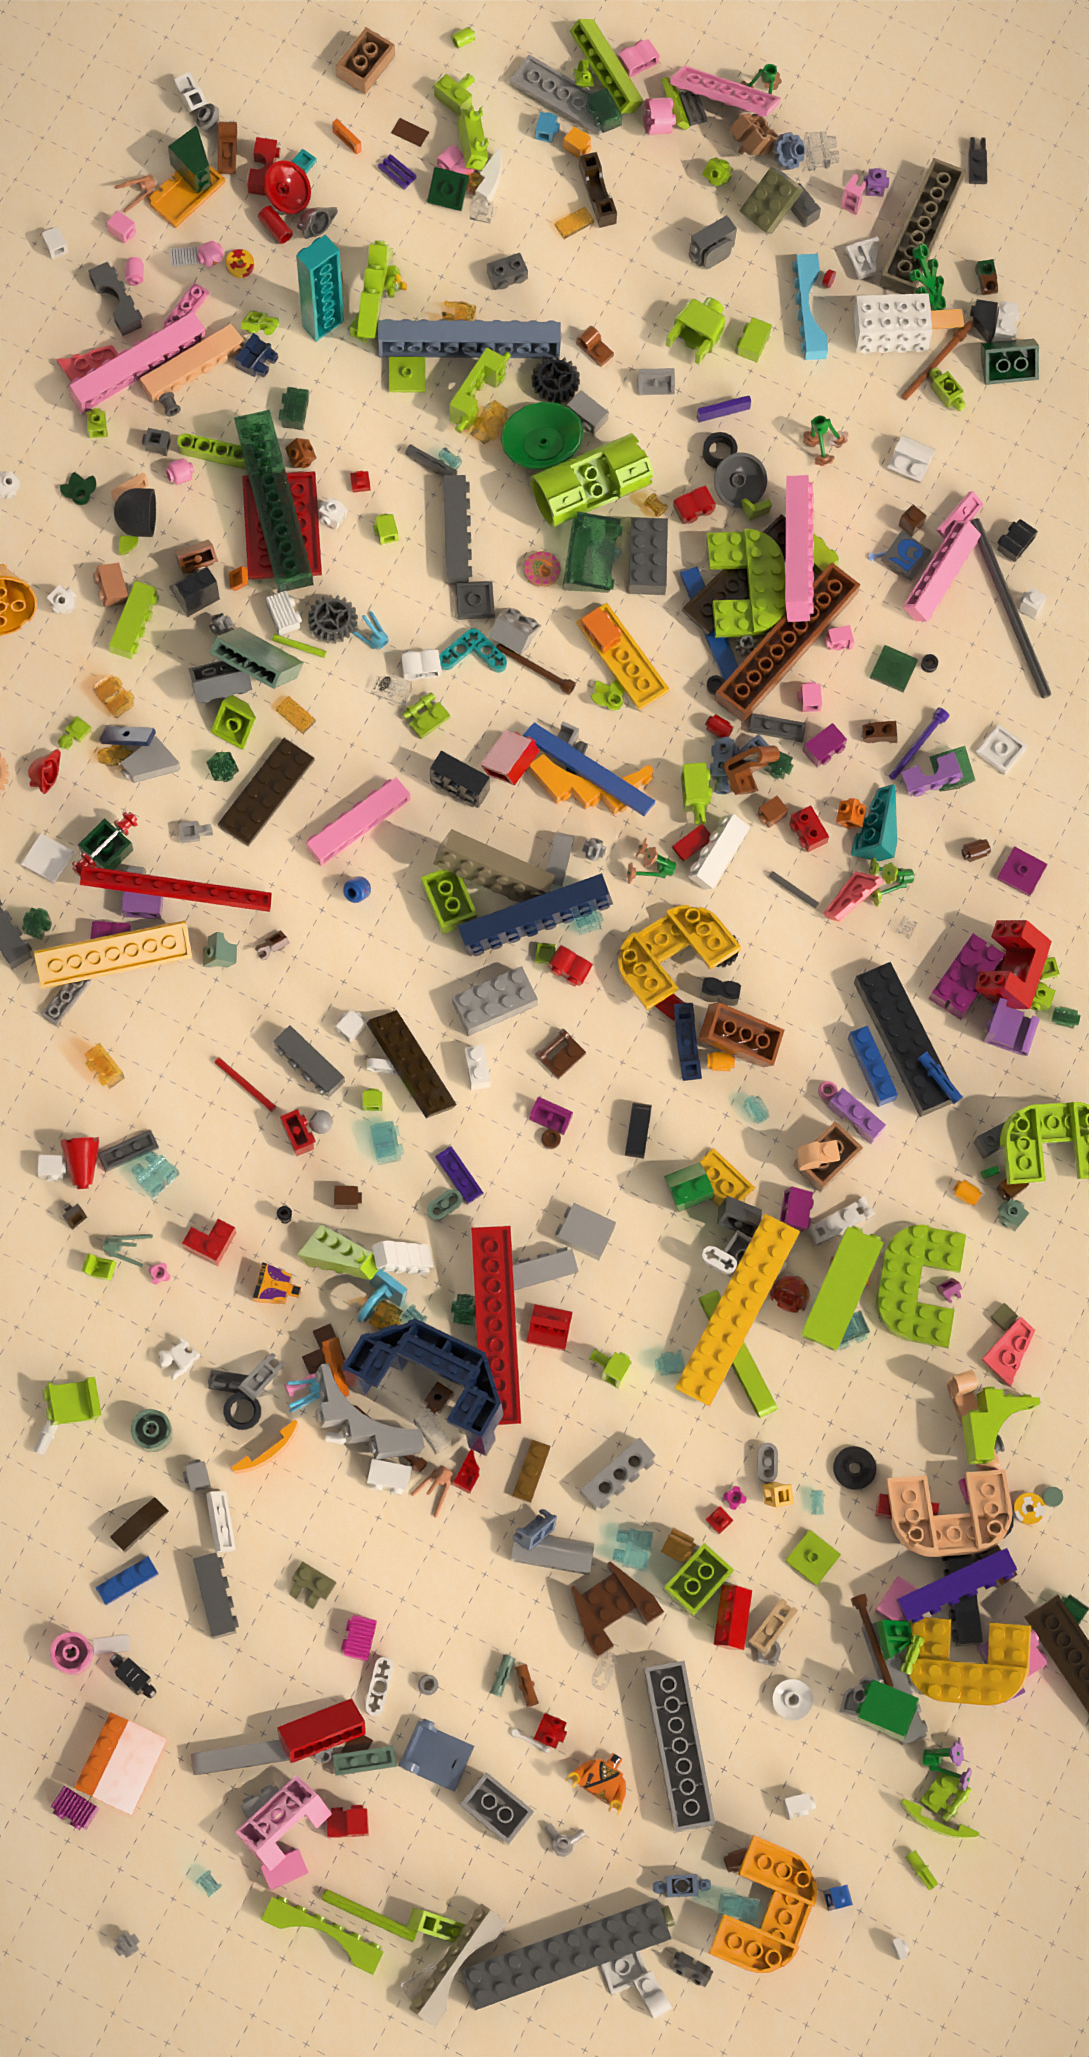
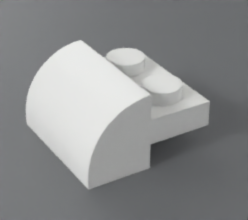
(911, 458)

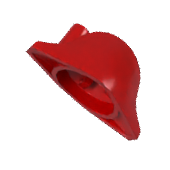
(44, 771)

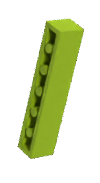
(606, 65)

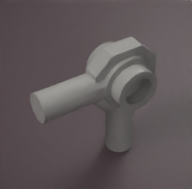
(563, 1844)

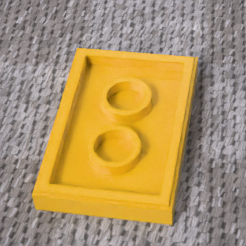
(725, 1178)

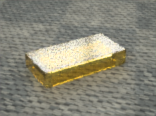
(574, 223)
(295, 715)

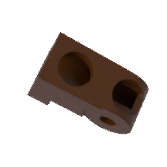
(880, 732)

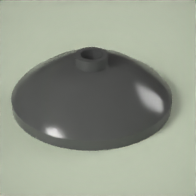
(751, 479)

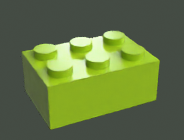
(448, 900)
(698, 1580)

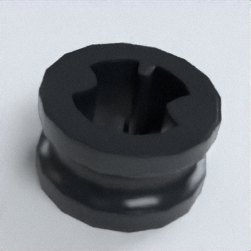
(927, 658)

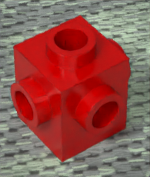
(551, 1731)

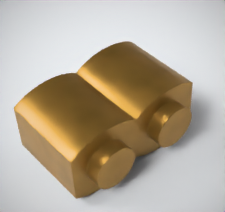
(678, 1545)

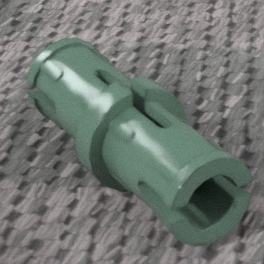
(502, 1675)

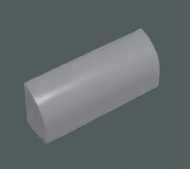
(556, 1554)

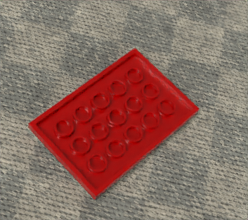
(305, 500)

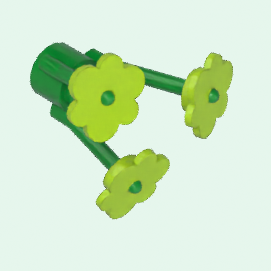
(890, 874)

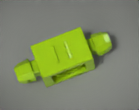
(945, 396)

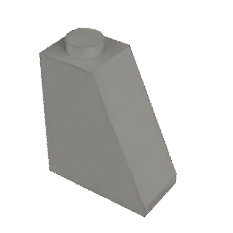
(149, 762)

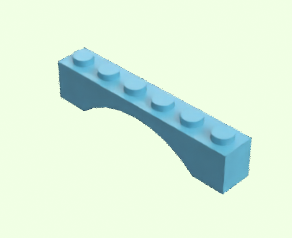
(814, 338)

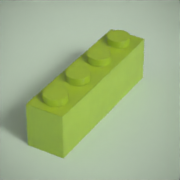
(133, 620)

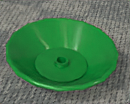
(542, 435)

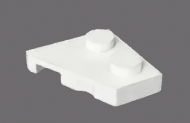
(864, 257)

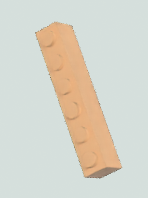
(192, 363)

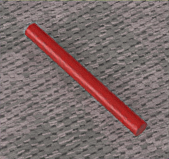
(245, 1084)

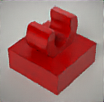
(360, 481)
(719, 1520)

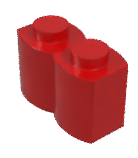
(694, 504)
(569, 966)

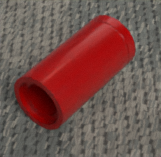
(275, 224)

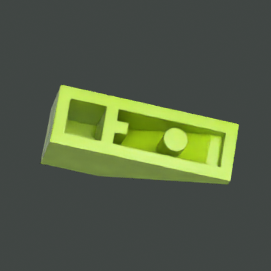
(434, 1925)

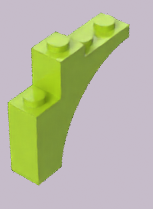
(983, 1425)

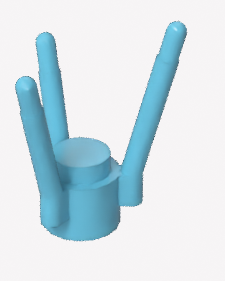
(378, 637)
(313, 1390)

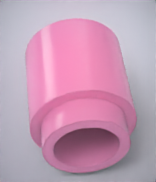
(134, 271)

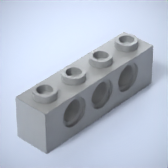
(637, 1450)

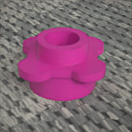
(728, 1496)

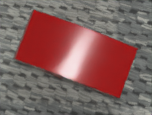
(692, 843)

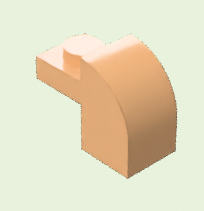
(815, 1153)

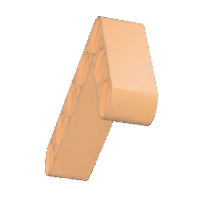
(961, 1392)

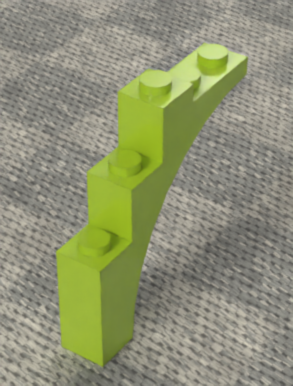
(371, 296)

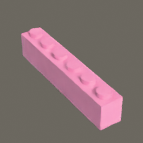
(941, 571)
(358, 821)

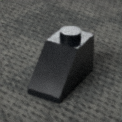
(984, 318)

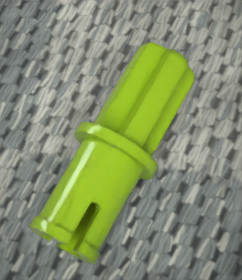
(922, 1870)

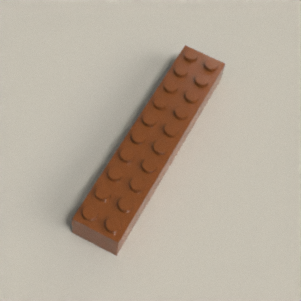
(785, 645)

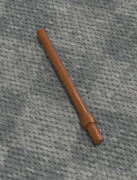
(959, 336)

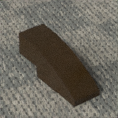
(139, 1524)

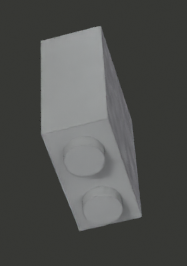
(585, 1231)

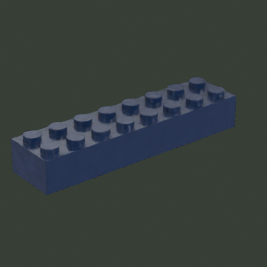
(535, 915)

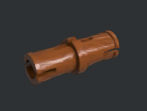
(526, 1685)

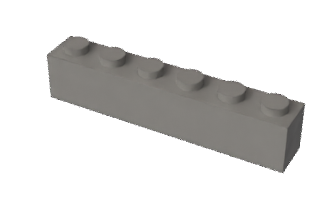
(918, 1727)

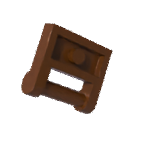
(565, 1058)

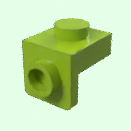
(99, 1267)

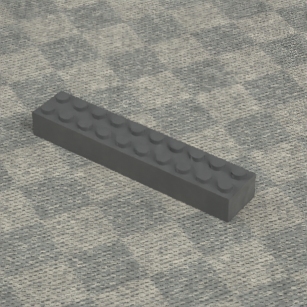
(566, 1954)

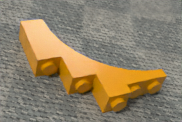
(561, 784)

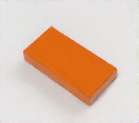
(346, 136)

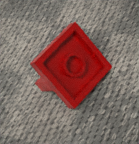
(549, 1327)

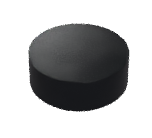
(714, 684)

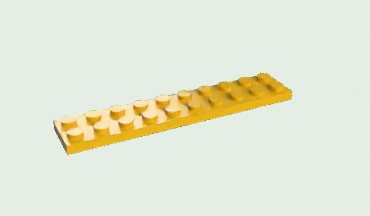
(737, 1310)

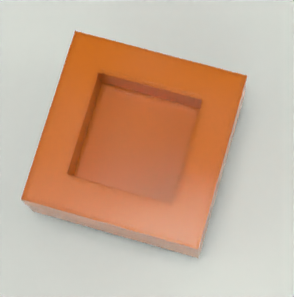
(238, 578)

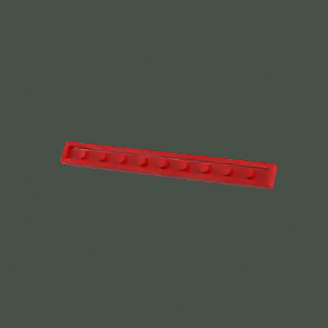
(175, 888)

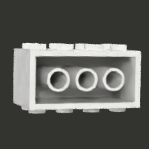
(892, 323)

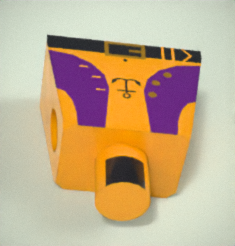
(274, 1286)

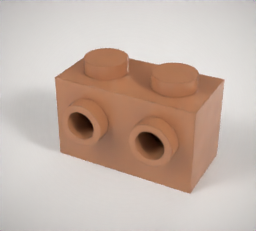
(111, 584)

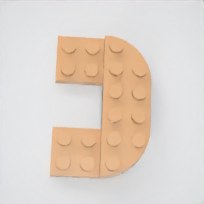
(951, 1533)

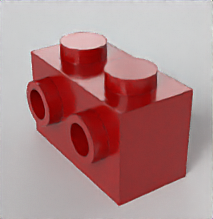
(808, 828)
(297, 1133)

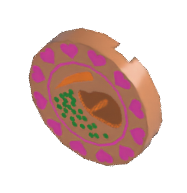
(542, 569)

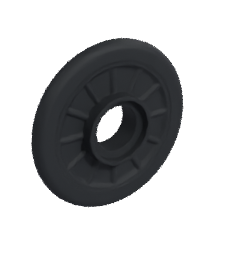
(854, 1455)

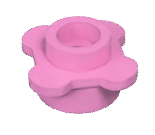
(153, 1270)

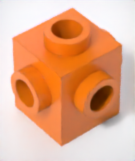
(851, 813)

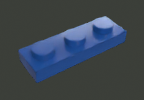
(127, 1580)

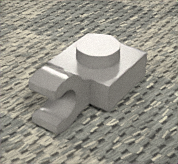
(191, 831)

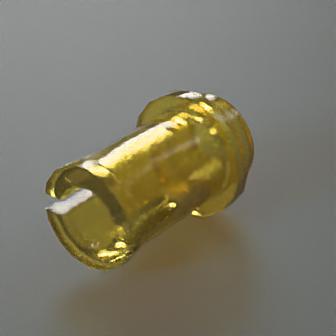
(475, 180)

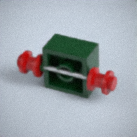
(106, 845)

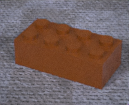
(741, 1034)

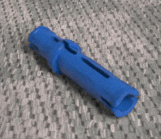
(940, 1078)

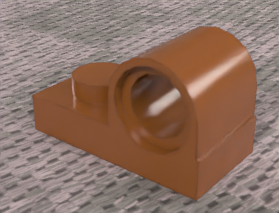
(592, 345)

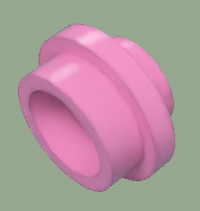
(830, 1085)

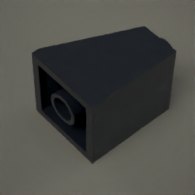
(196, 591)

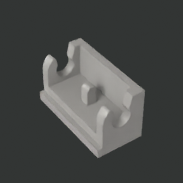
(656, 381)

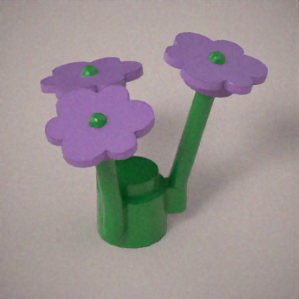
(934, 1758)

